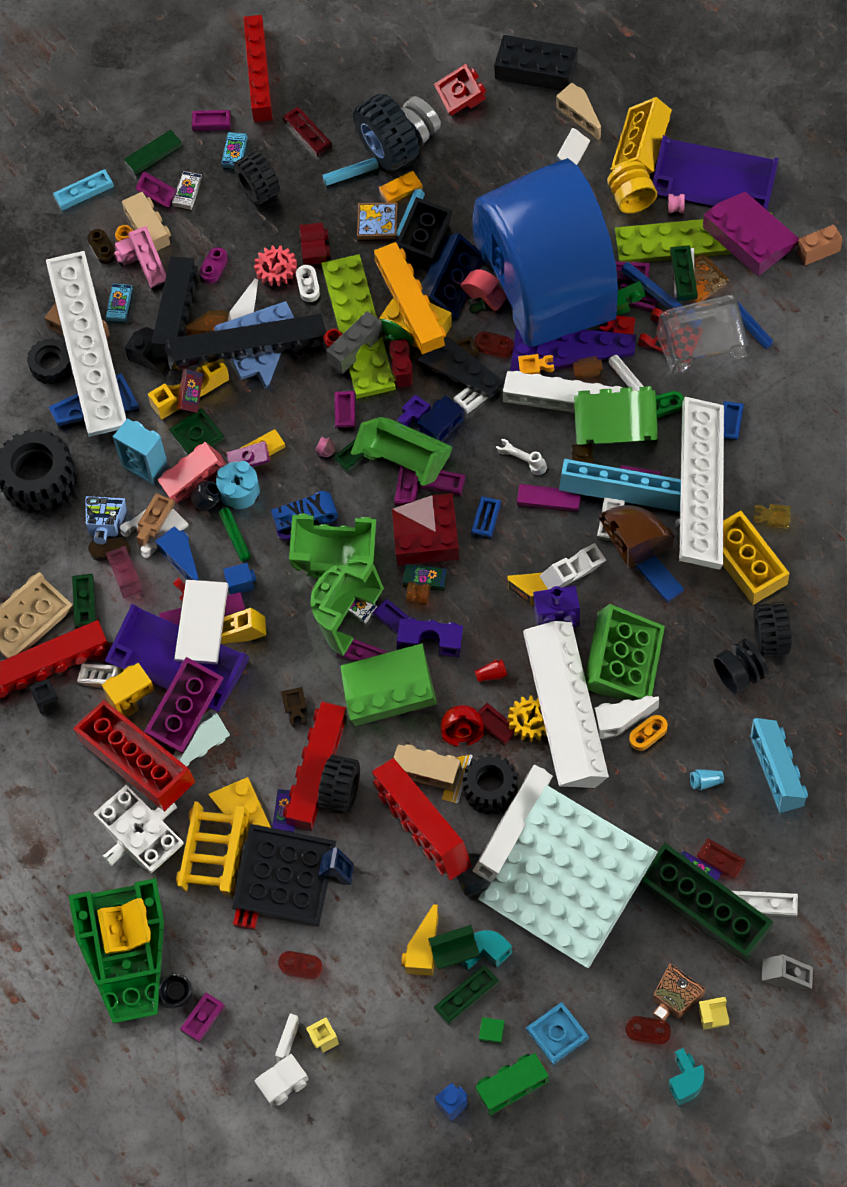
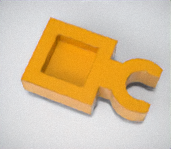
(532, 364)

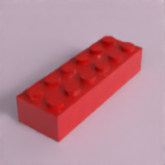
(134, 755)
(421, 819)

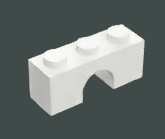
(572, 569)

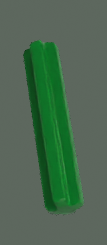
(234, 534)

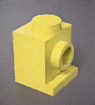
(322, 1035)

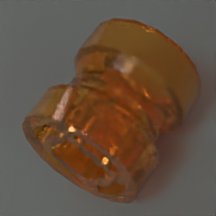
(421, 595)

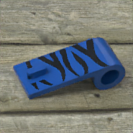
(318, 505)

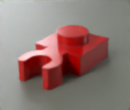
(621, 325)

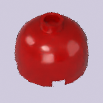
(462, 725)

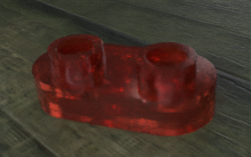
(493, 344)
(299, 965)
(648, 1032)

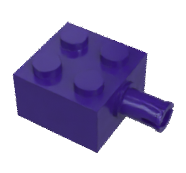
(557, 605)

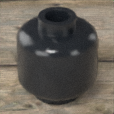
(205, 495)

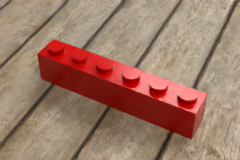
(257, 68)
(52, 657)
(322, 744)

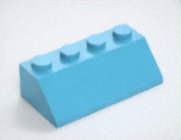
(777, 765)

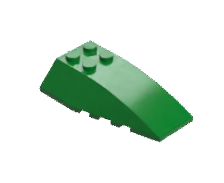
(129, 978)

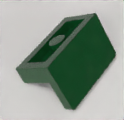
(454, 947)

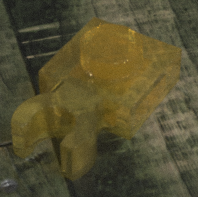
(776, 515)

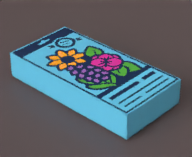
(234, 149)
(119, 302)

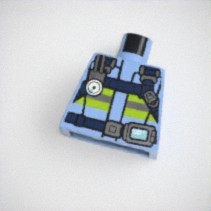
(104, 517)

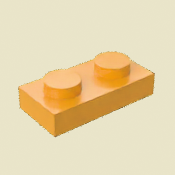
(400, 187)

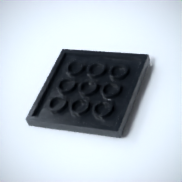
(282, 875)

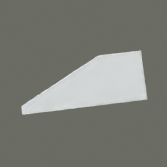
(246, 303)

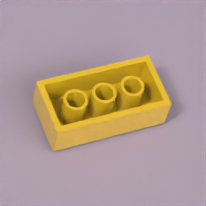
(751, 559)

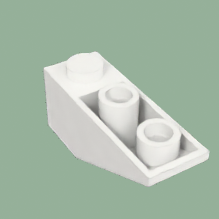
(618, 718)

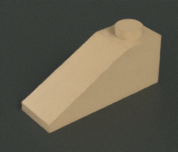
(576, 106)

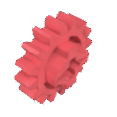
(275, 265)

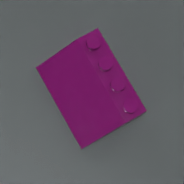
(749, 232)

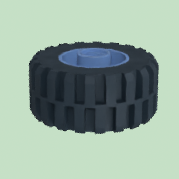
(386, 132)

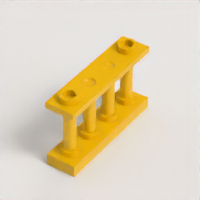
(229, 862)

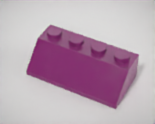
(183, 705)

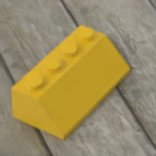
(643, 134)

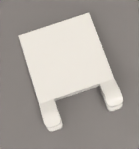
(172, 520)

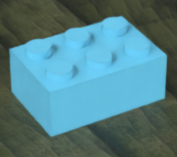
(140, 451)

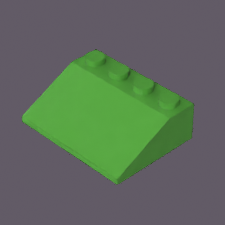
(623, 654)
(387, 685)

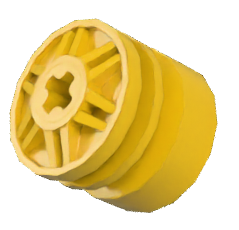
(632, 187)

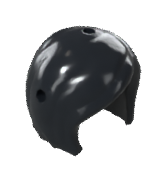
(470, 881)

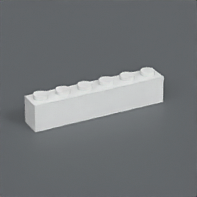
(546, 391)

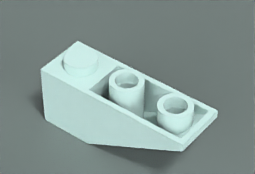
(207, 734)

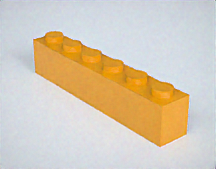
(409, 297)

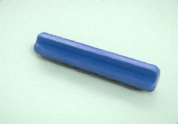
(755, 329)

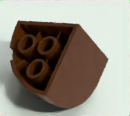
(636, 533)

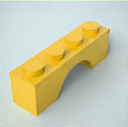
(165, 397)

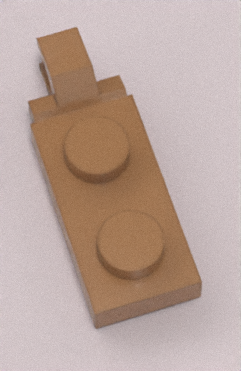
(154, 518)

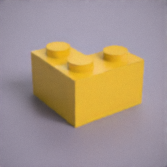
(127, 689)

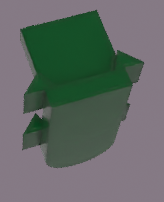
(475, 308)

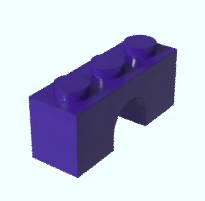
(447, 635)

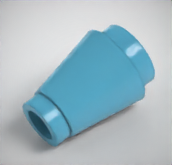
(705, 779)

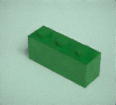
(511, 1083)

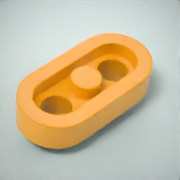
(647, 733)

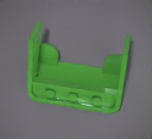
(403, 446)

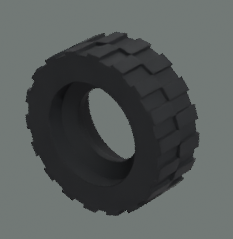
(46, 347)

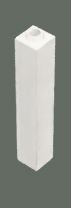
(511, 824)

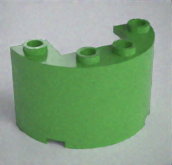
(616, 416)
(324, 546)
(335, 595)

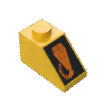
(525, 585)

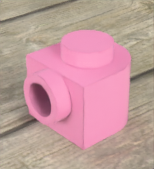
(125, 252)

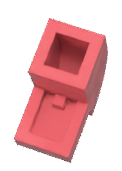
(484, 285)

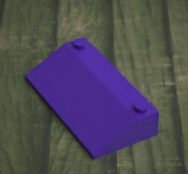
(712, 174)
(153, 644)

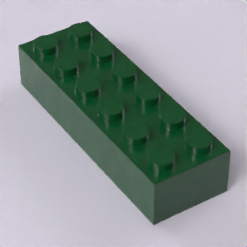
(706, 903)

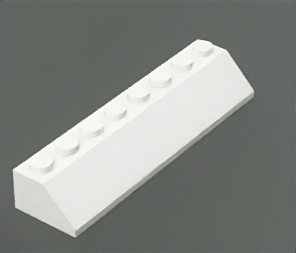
(565, 705)

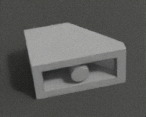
(787, 972)

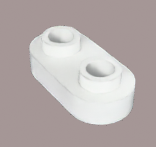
(307, 285)

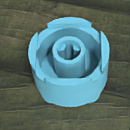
(238, 485)

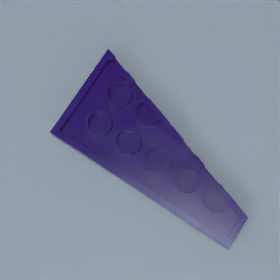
(576, 346)

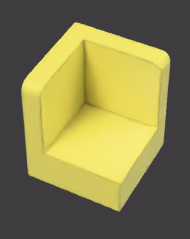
(713, 1013)

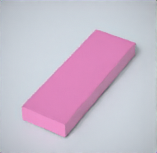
(148, 256)

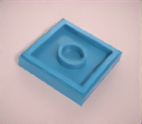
(557, 1033)

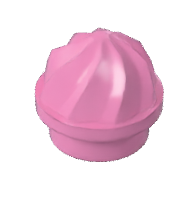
(325, 447)

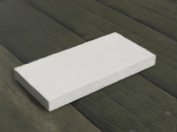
(201, 621)

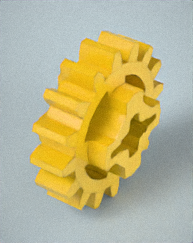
(523, 712)

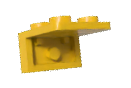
(124, 926)

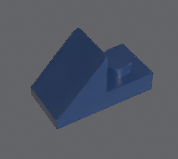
(337, 864)

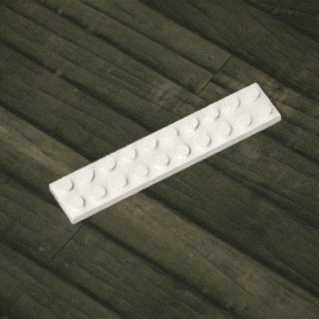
(86, 343)
(702, 483)

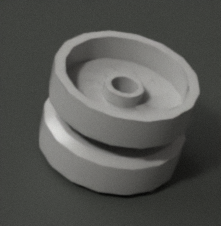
(422, 118)

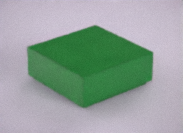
(491, 1030)

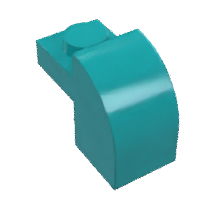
(491, 946)
(689, 1083)

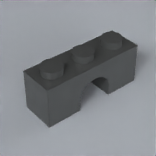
(344, 350)

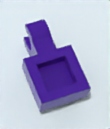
(413, 410)

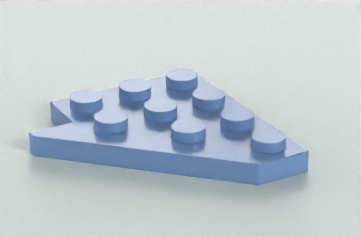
(264, 365)

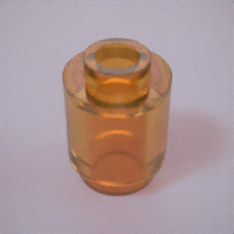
(587, 367)

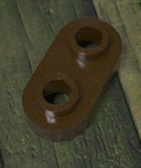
(101, 244)

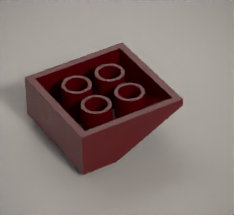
(426, 530)

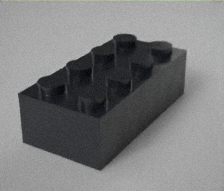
(535, 63)

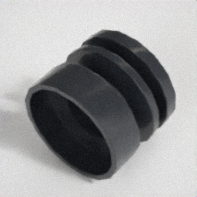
(740, 666)

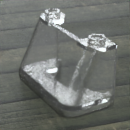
(702, 331)

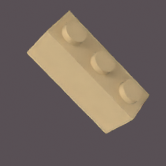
(141, 213)
(429, 767)

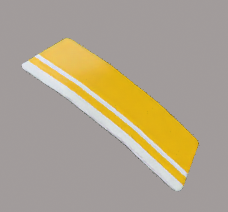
(455, 796)

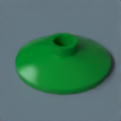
(395, 332)

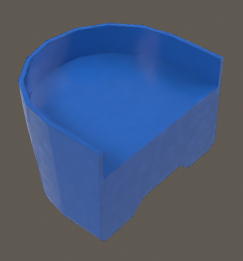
(549, 252)

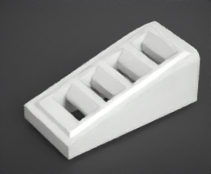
(110, 670)

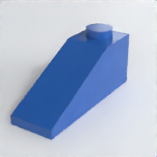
(176, 550)

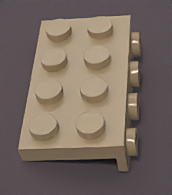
(30, 615)

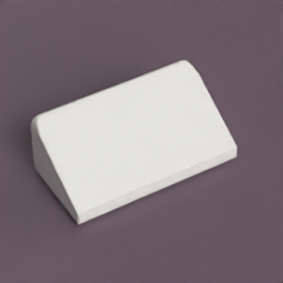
(573, 147)

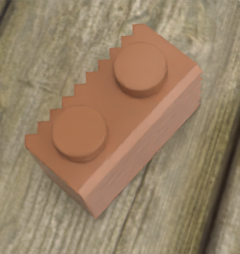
(819, 244)

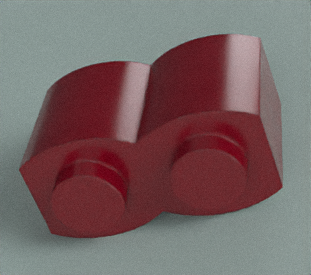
(313, 243)
(401, 363)

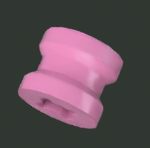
(675, 203)

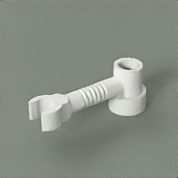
(535, 460)

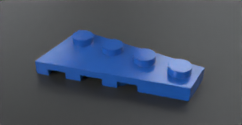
(70, 409)

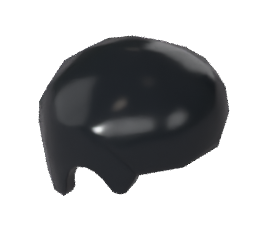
(175, 990)

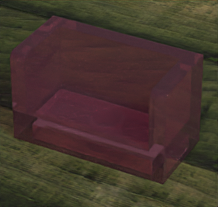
(124, 571)

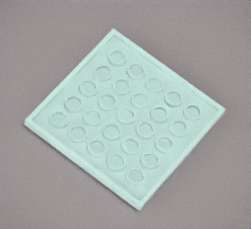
(568, 876)

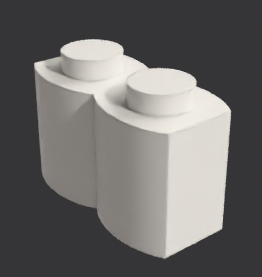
(282, 1080)

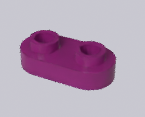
(213, 263)

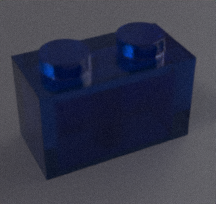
(441, 419)

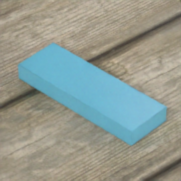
(83, 189)

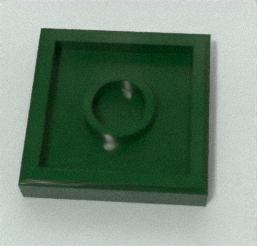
(195, 431)

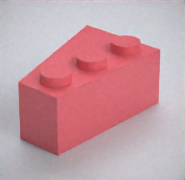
(190, 471)

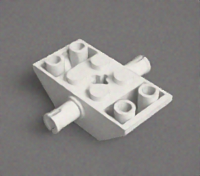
(125, 818)

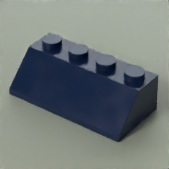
(448, 270)

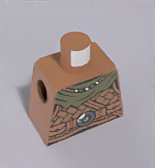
(676, 994)

